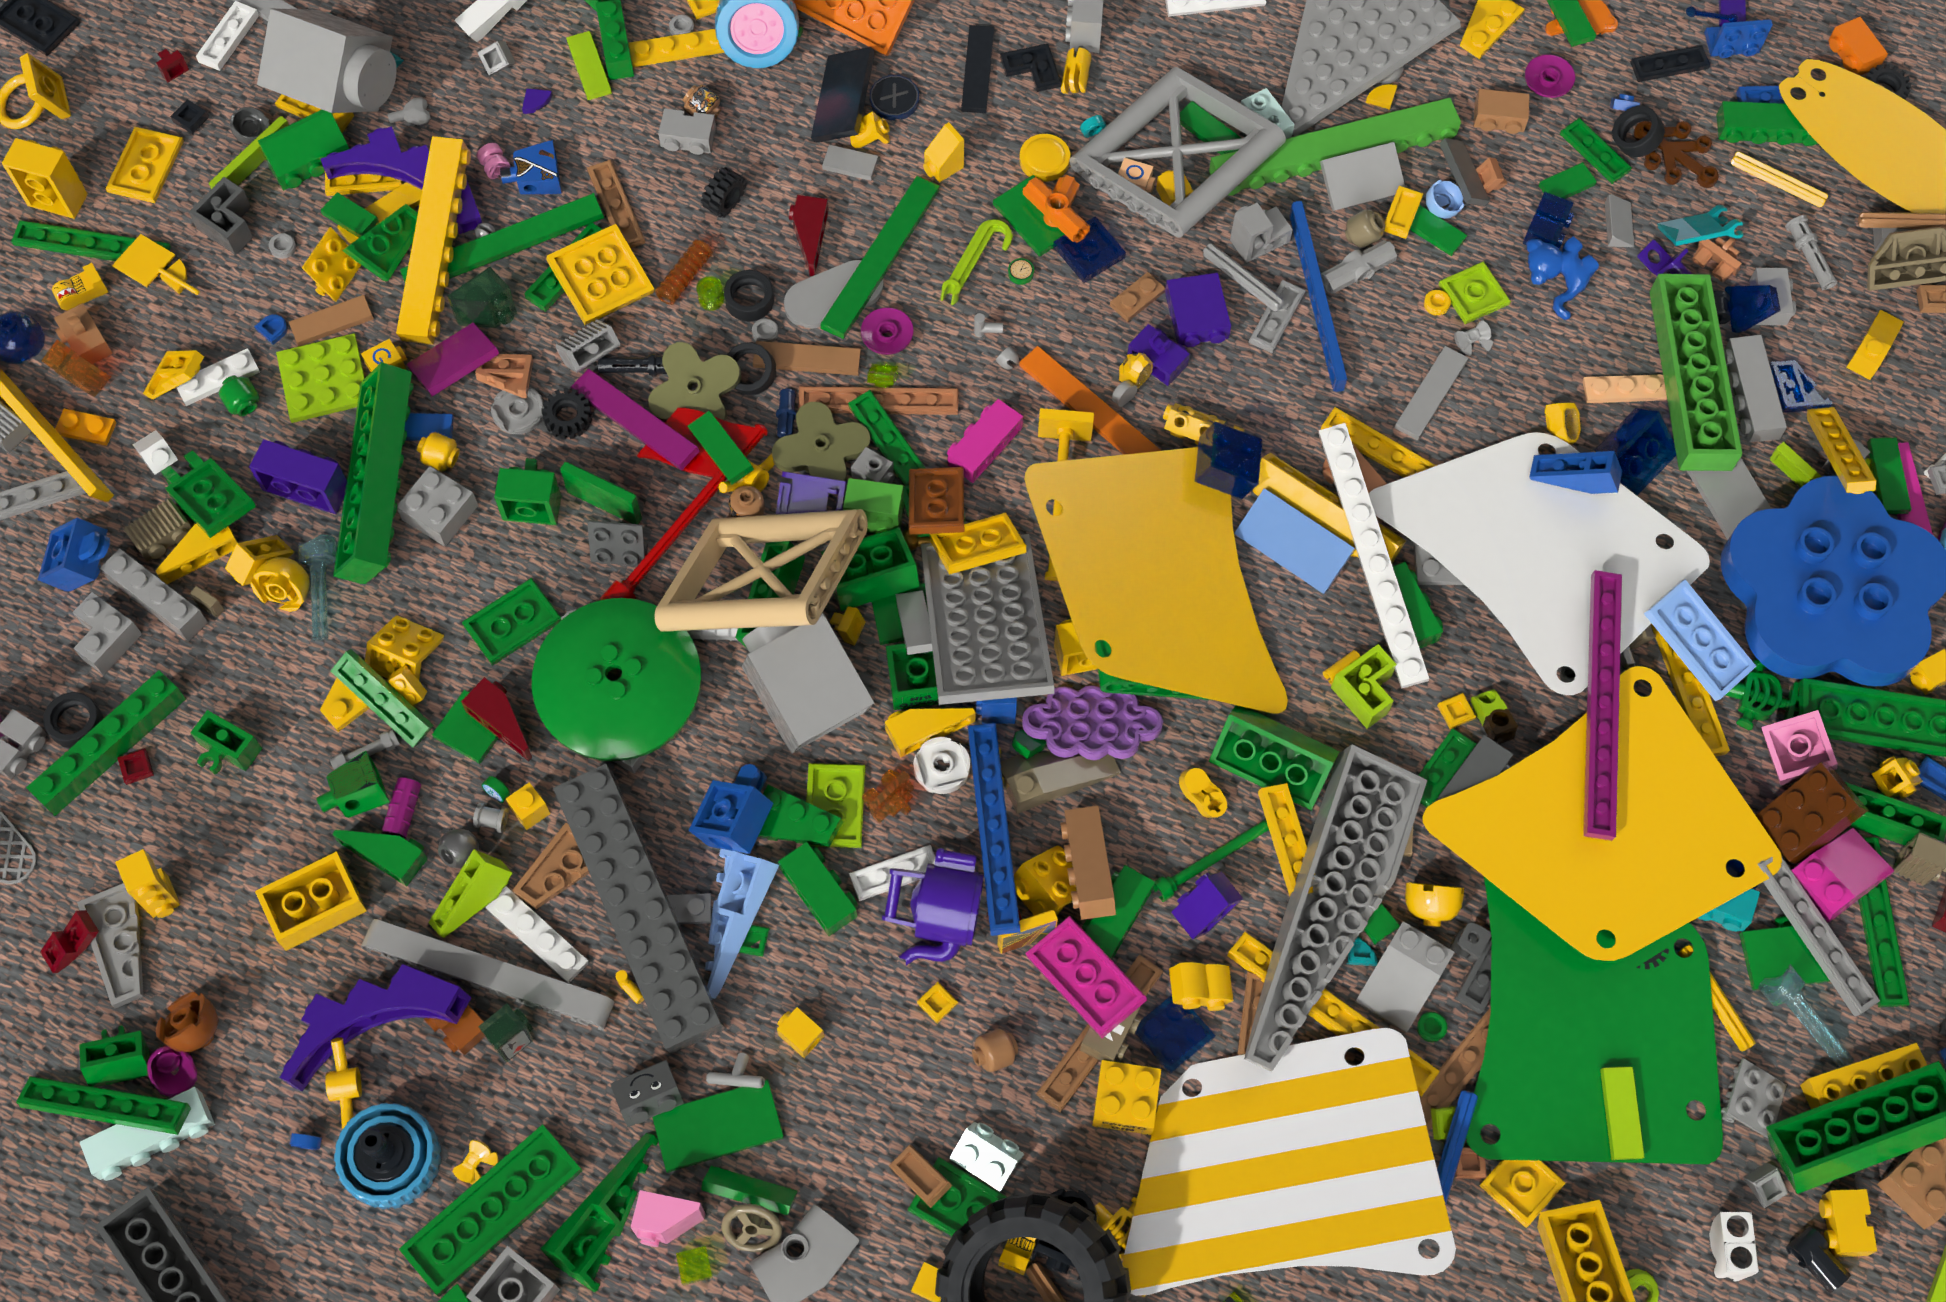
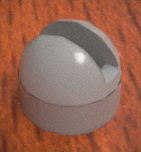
(479, 232)
(1008, 354)

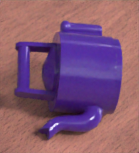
(941, 904)

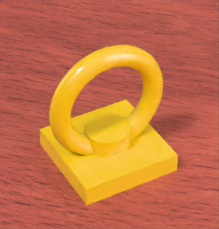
(43, 87)

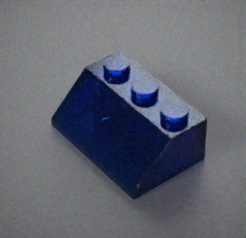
(1641, 448)

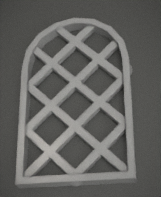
(7, 856)

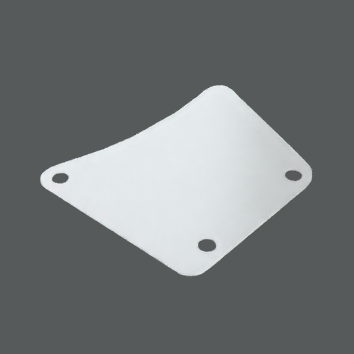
(1536, 544)

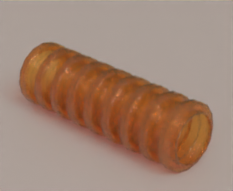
(684, 271)

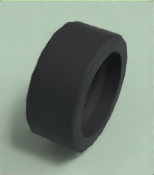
(1629, 119)
(753, 312)
(770, 367)
(62, 703)

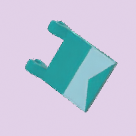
(1700, 227)

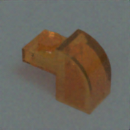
(76, 368)

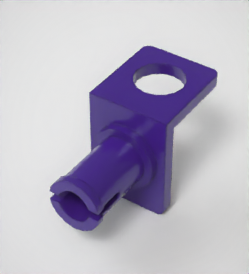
(1666, 263)

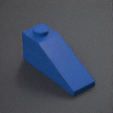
(1579, 471)

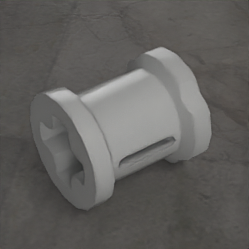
(490, 817)

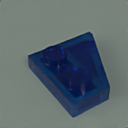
(1751, 305)
(1795, 388)

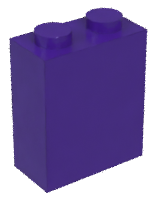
(1198, 309)

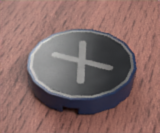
(894, 97)

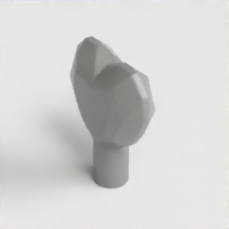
(413, 112)

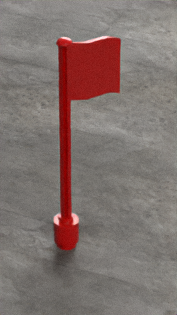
(743, 436)

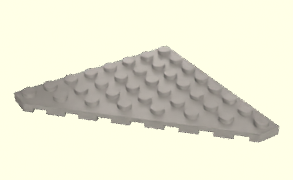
(1353, 46)

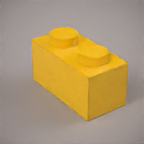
(407, 685)

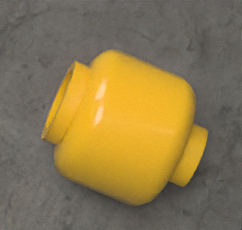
(438, 451)

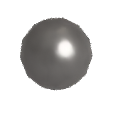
(456, 847)

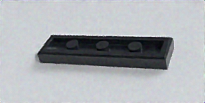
(977, 69)

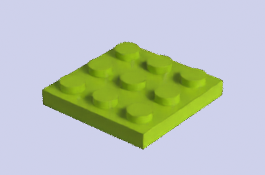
(321, 377)

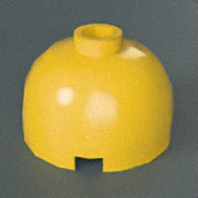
(281, 579)
(1433, 902)

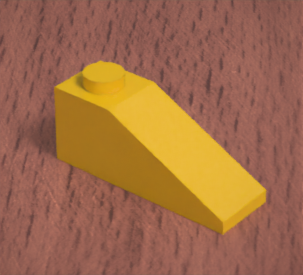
(1875, 344)
(195, 552)
(916, 726)

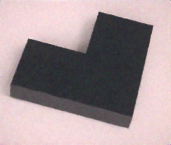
(1035, 60)

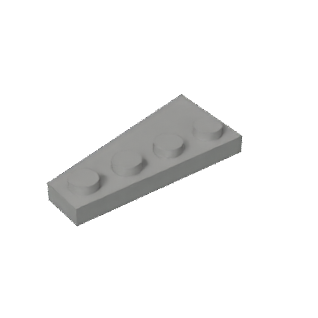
(117, 943)

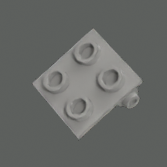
(1753, 1097)

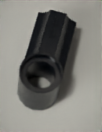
(1813, 1254)

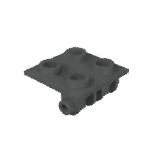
(616, 543)

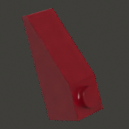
(809, 224)
(491, 708)

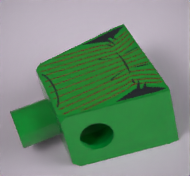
(354, 787)

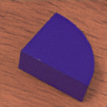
(535, 100)

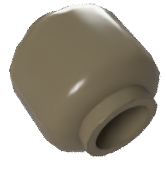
(1365, 228)

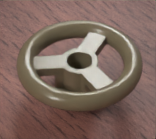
(753, 1220)

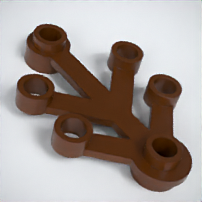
(1675, 151)

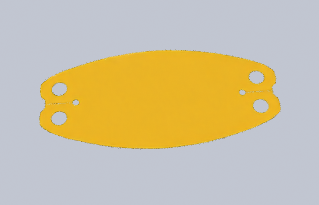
(1873, 135)

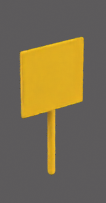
(145, 261)

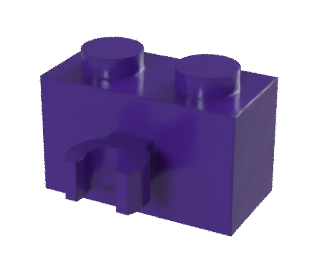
(1167, 356)
(1206, 904)

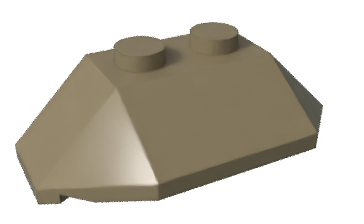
(1909, 259)

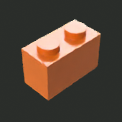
(1857, 46)

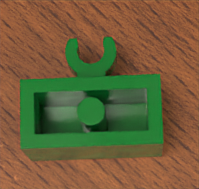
(224, 742)
(114, 1058)

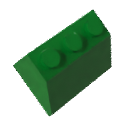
(298, 148)

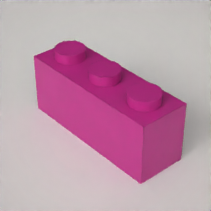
(985, 439)

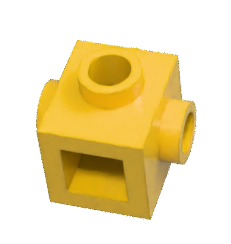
(1888, 777)

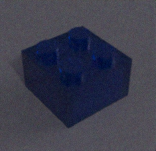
(1228, 460)

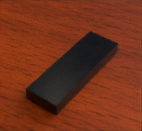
(1670, 63)

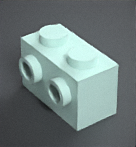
(1266, 106)

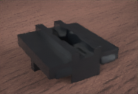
(1055, 1258)

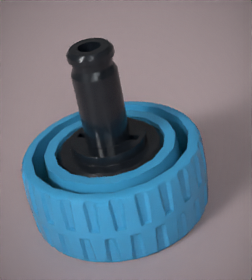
(387, 1155)

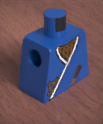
(534, 170)

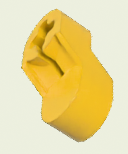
(1203, 793)

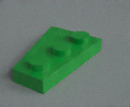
(386, 243)
(798, 820)

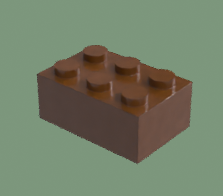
(1811, 813)

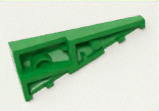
(584, 1237)

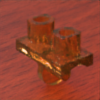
(892, 798)

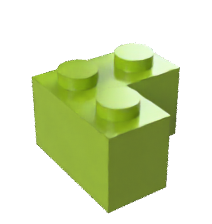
(1360, 686)

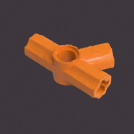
(1057, 204)

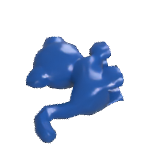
(1548, 261)

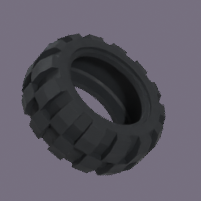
(1039, 1217)

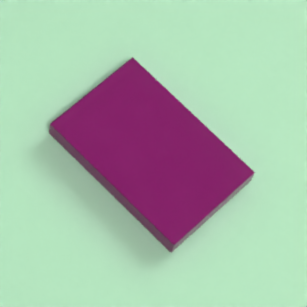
(452, 359)

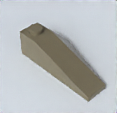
(1050, 777)

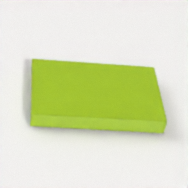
(839, 792)

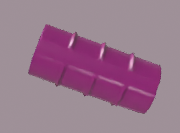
(401, 807)

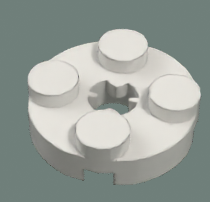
(941, 781)

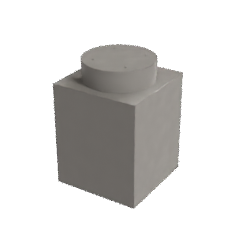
(326, 61)
(804, 680)

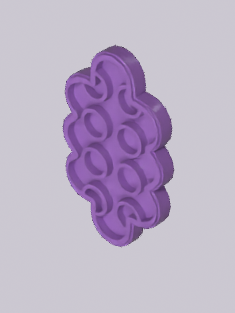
(1092, 723)

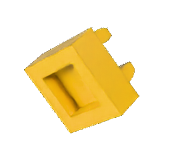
(849, 624)

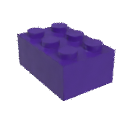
(299, 476)

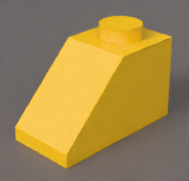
(944, 154)
(252, 554)

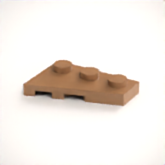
(553, 871)

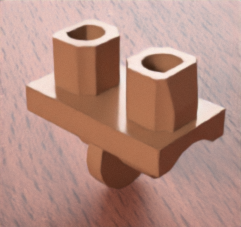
(1726, 263)

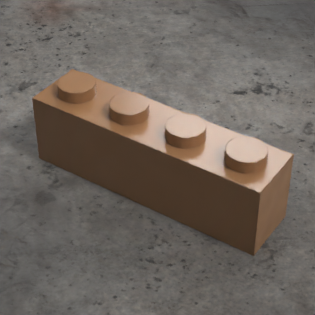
(1089, 863)

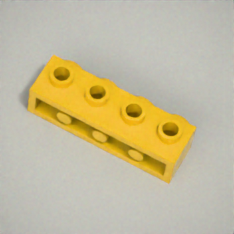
(1861, 1075)

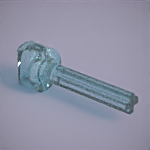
(317, 555)
(1786, 990)

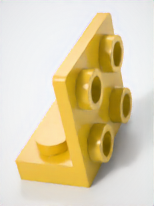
(399, 645)

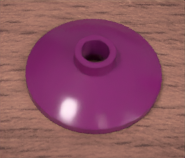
(1552, 68)
(884, 321)

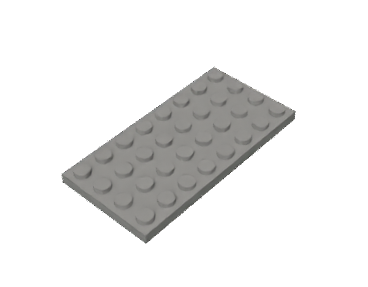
(987, 629)

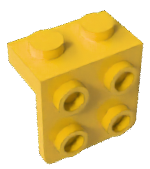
(1044, 882)

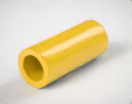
(1340, 665)

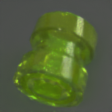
(713, 299)

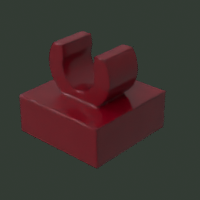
(171, 64)

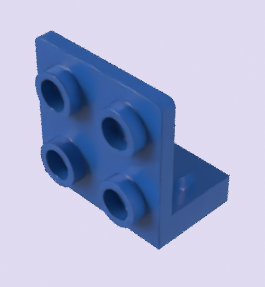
(1737, 38)

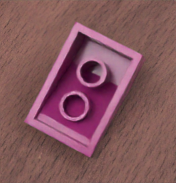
(1841, 873)

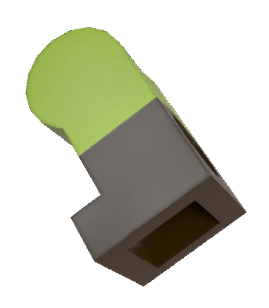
(1494, 716)

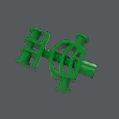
(1750, 691)

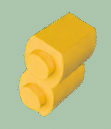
(1201, 985)

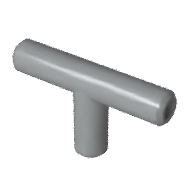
(737, 1076)

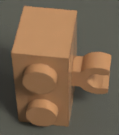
(82, 334)

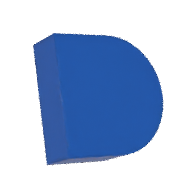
(272, 328)

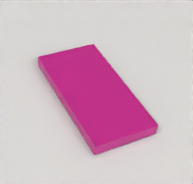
(1086, 977)

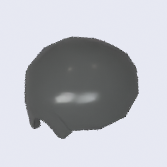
(247, 121)

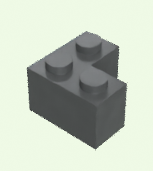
(220, 216)

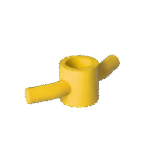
(757, 478)
(343, 1082)

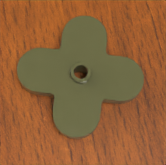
(686, 369)
(818, 429)

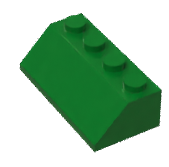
(1273, 755)

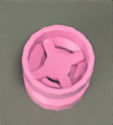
(492, 159)

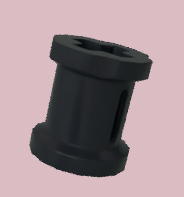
(1721, 302)

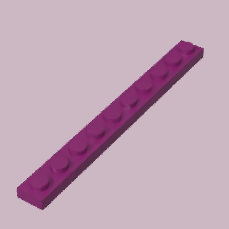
(1603, 706)

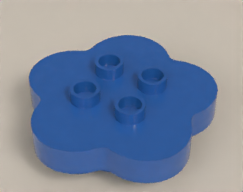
(1835, 585)

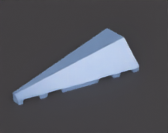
(740, 897)

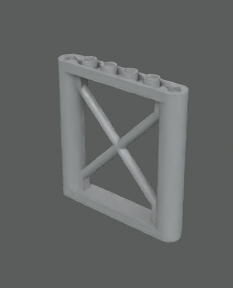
(1260, 143)

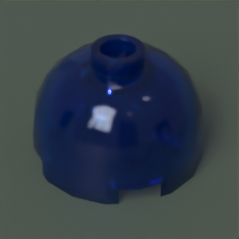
(19, 337)

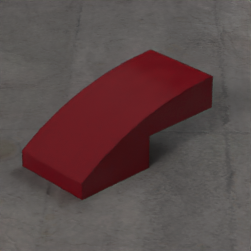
(68, 944)

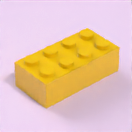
(1584, 1254)

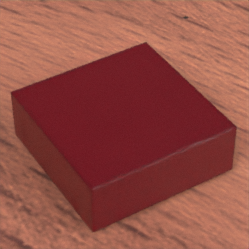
(135, 766)

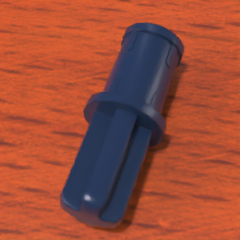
(786, 412)

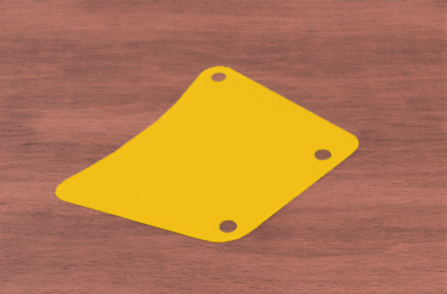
(1155, 575)
(1671, 844)

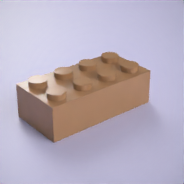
(1919, 1183)

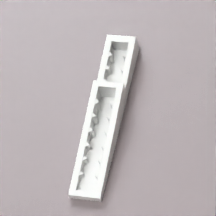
(484, 15)

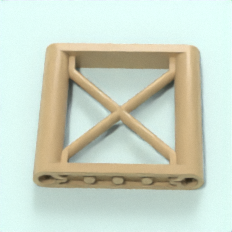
(683, 612)

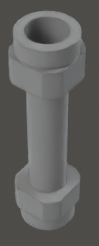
(387, 741)

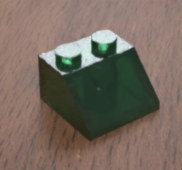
(483, 301)

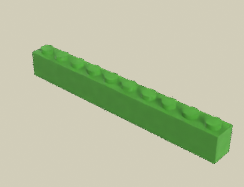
(1304, 152)

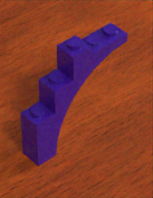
(385, 158)
(368, 1006)

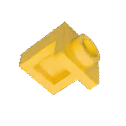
(871, 129)

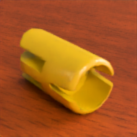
(1076, 71)

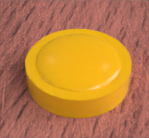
(1044, 157)

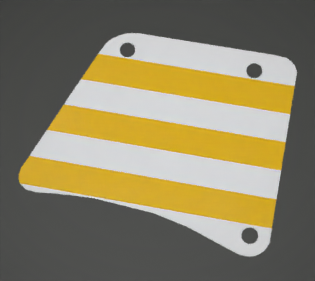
(1290, 1169)

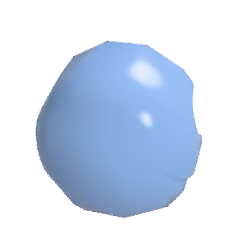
(1441, 194)

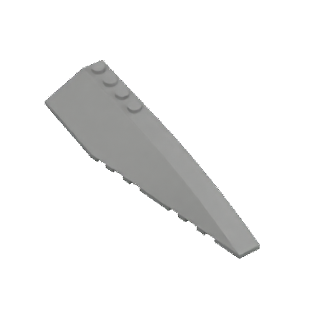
(1355, 862)

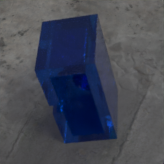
(1550, 219)

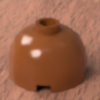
(189, 1024)

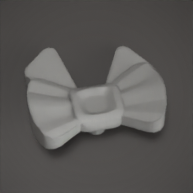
(1480, 333)

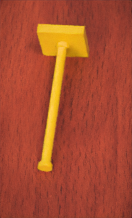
(1063, 426)

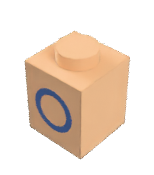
(1138, 174)

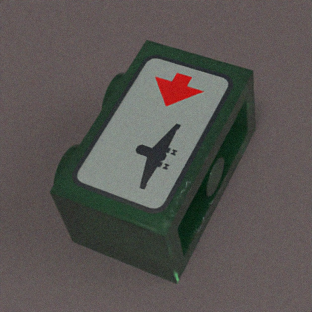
(507, 1032)

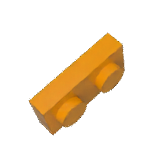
(85, 427)

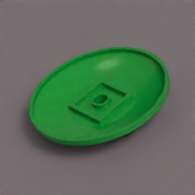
(624, 715)

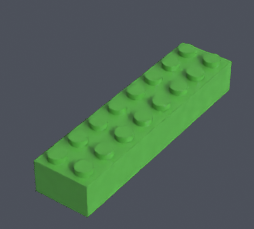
(1695, 373)

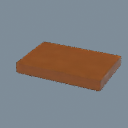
(936, 500)

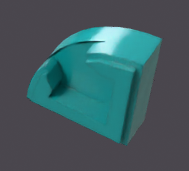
(1361, 954)

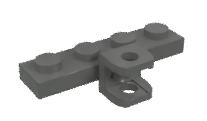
(1474, 945)

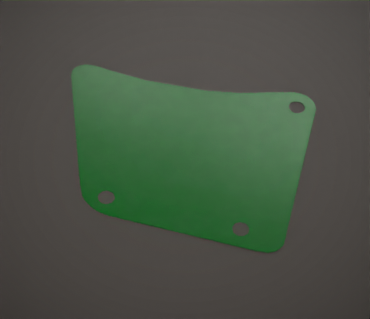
(1570, 1016)

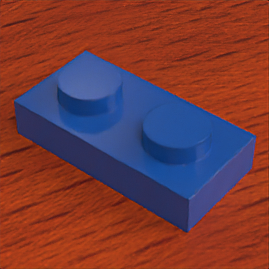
(1760, 94)

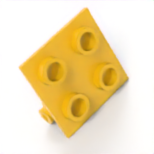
(331, 266)

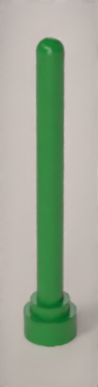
(1169, 884)

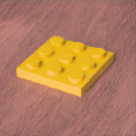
(600, 274)

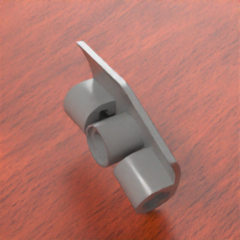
(825, 1250)

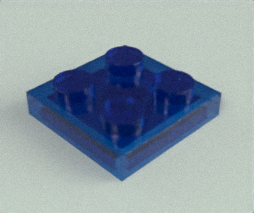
(1092, 254)
(1173, 1034)

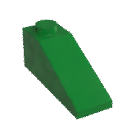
(388, 853)

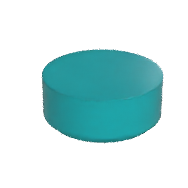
(1092, 126)

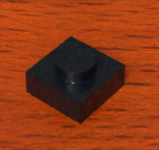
(189, 116)

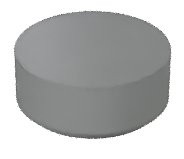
(681, 24)
(282, 245)
(765, 330)
(1124, 393)

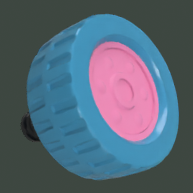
(757, 30)

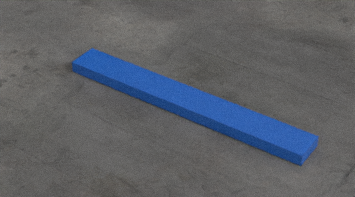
(1318, 297)
(993, 830)

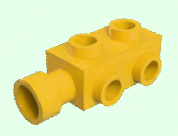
(1191, 424)

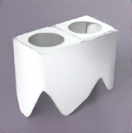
(1721, 1252)

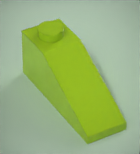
(471, 891)

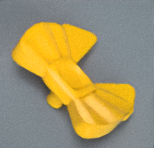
(477, 1153)

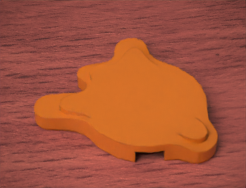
(1596, 13)

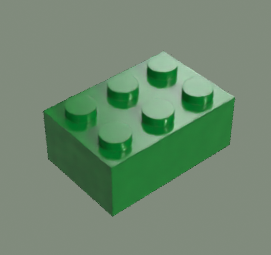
(877, 570)

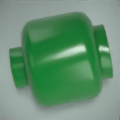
(239, 395)

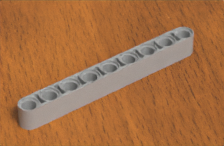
(489, 973)

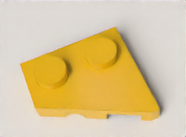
(173, 371)

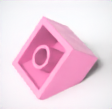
(1798, 746)
(664, 1217)

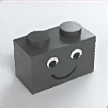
(646, 1093)

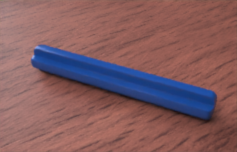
(1455, 1141)

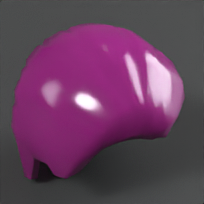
(166, 1060)

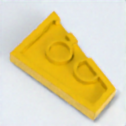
(1489, 24)

